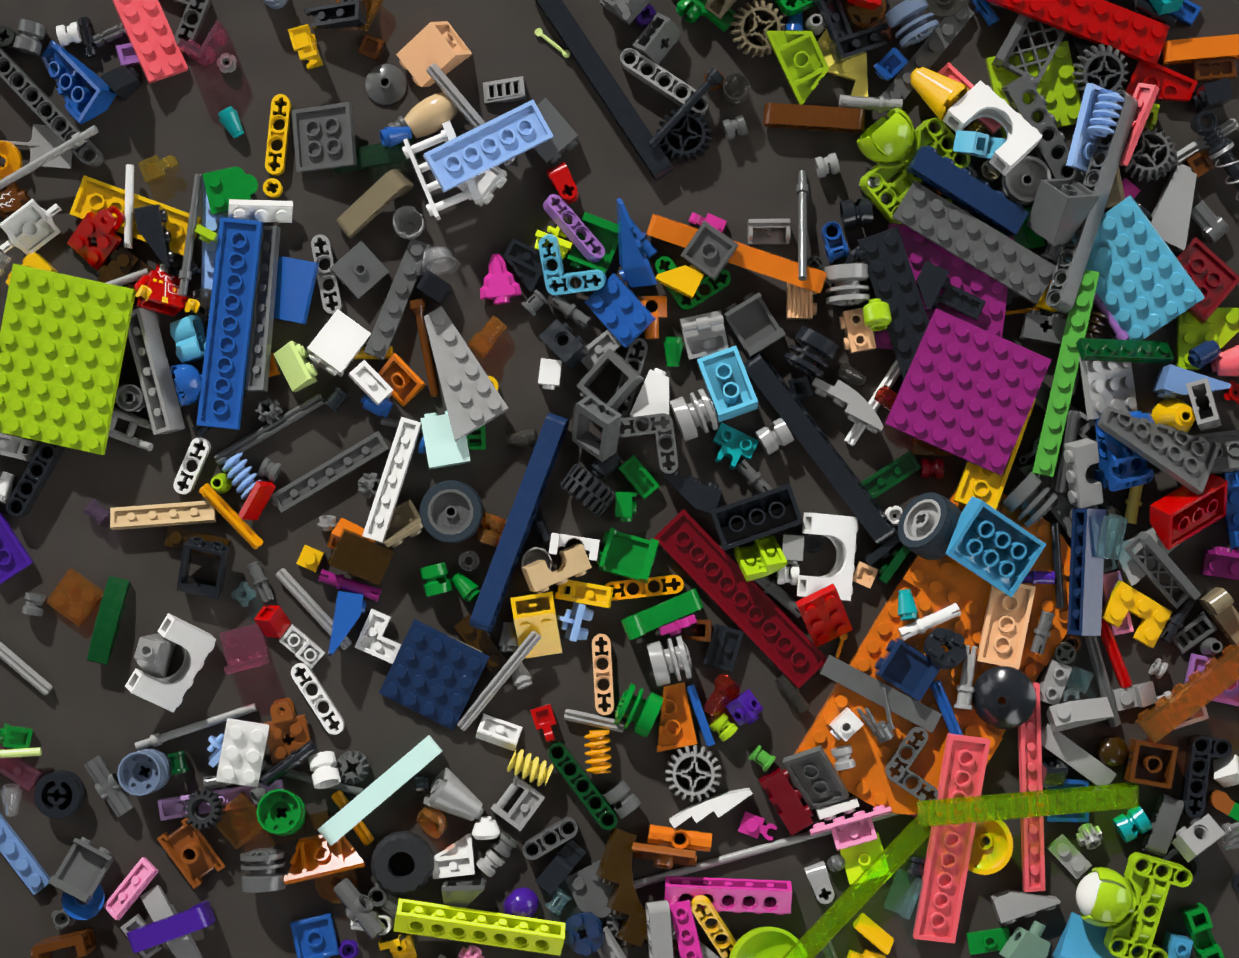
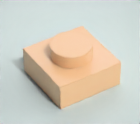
(864, 574)

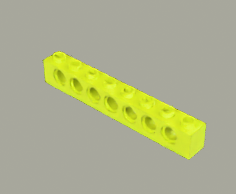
(479, 927)

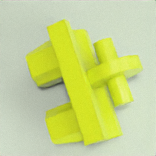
(565, 246)

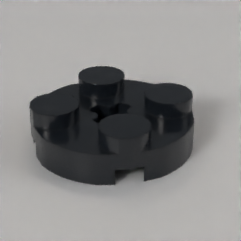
(948, 638)

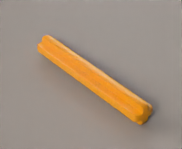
(231, 516)

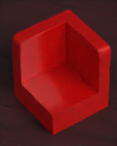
(272, 621)

